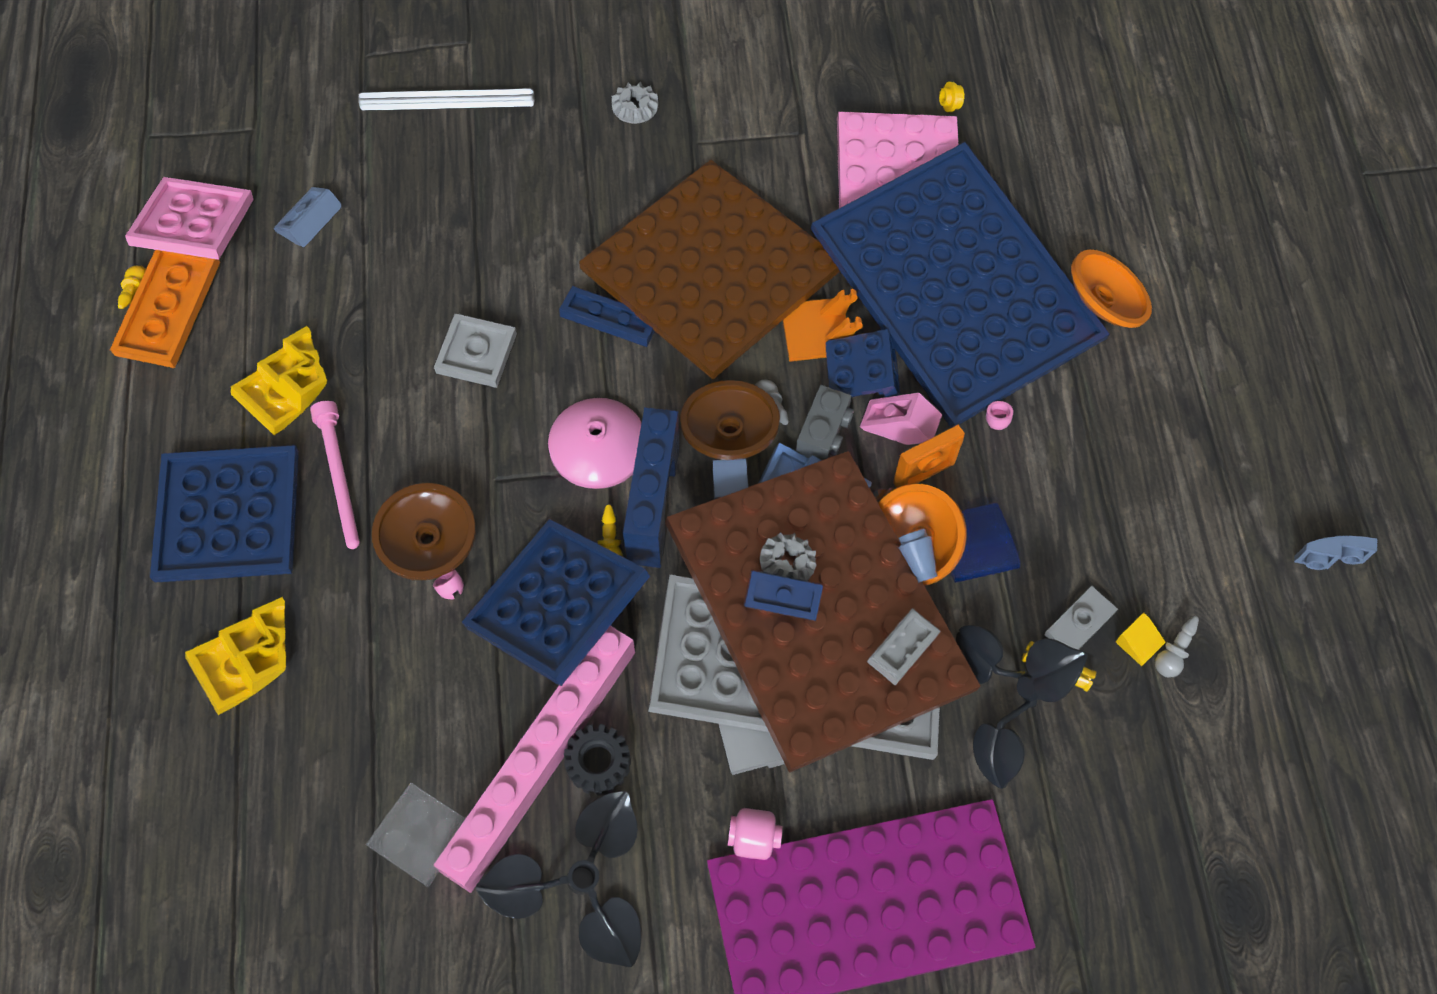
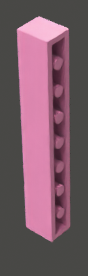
(533, 761)

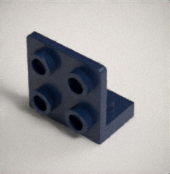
(863, 364)

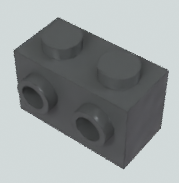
(824, 424)

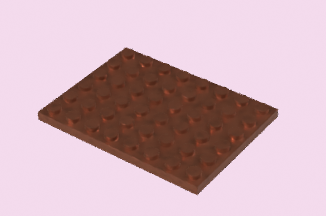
(804, 672)

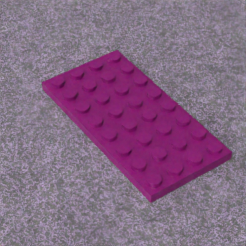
(871, 904)

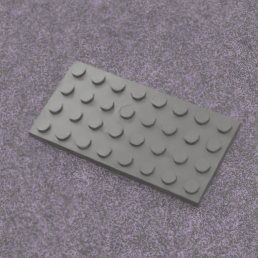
(702, 683)

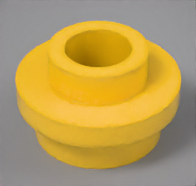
(951, 96)

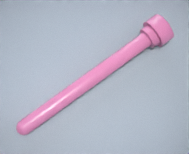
(325, 416)

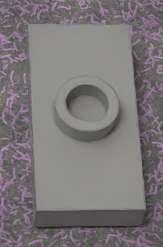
(1082, 619)
(903, 646)

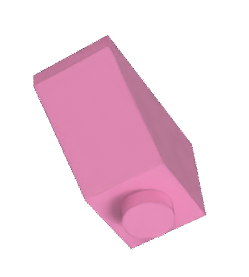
(902, 418)

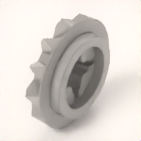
(627, 111)
(774, 550)

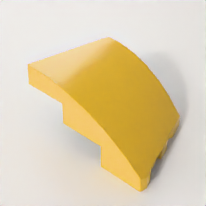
(283, 383)
(242, 657)

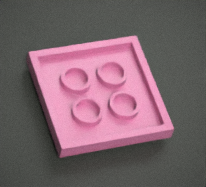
(190, 218)

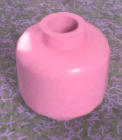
(754, 833)

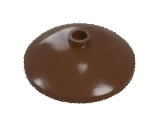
(730, 420)
(421, 513)

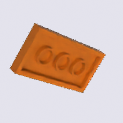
(164, 308)

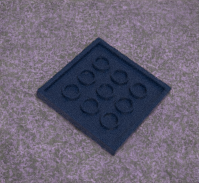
(225, 514)
(556, 601)

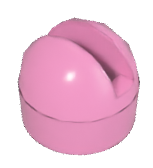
(999, 415)
(449, 584)

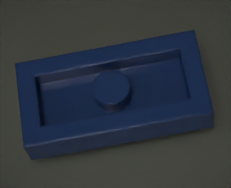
(783, 595)

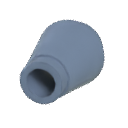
(919, 554)

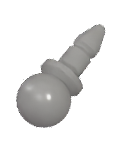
(771, 388)
(1170, 661)

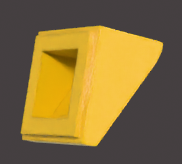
(1141, 639)

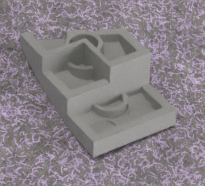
(749, 749)

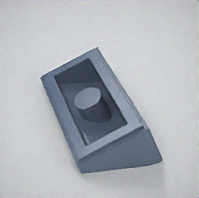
(308, 216)

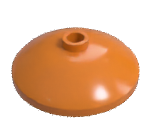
(1110, 289)
(931, 509)

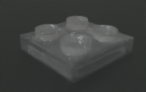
(416, 833)

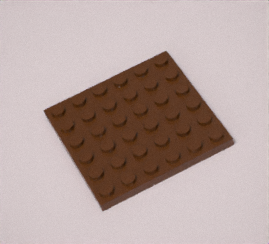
(711, 267)

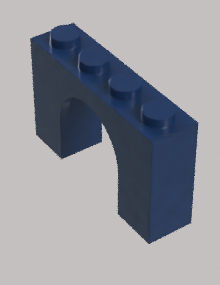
(654, 463)

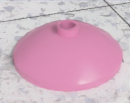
(593, 459)

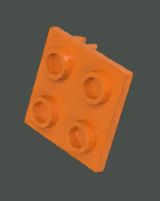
(816, 323)

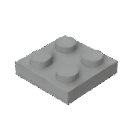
(475, 350)

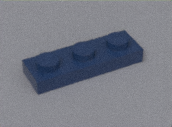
(605, 316)

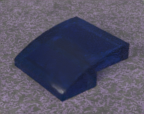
(988, 545)

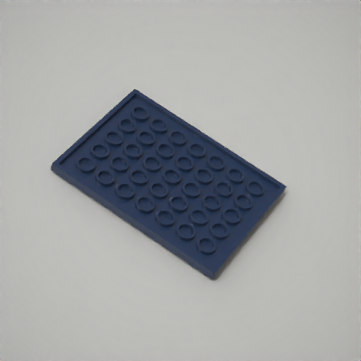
(959, 283)

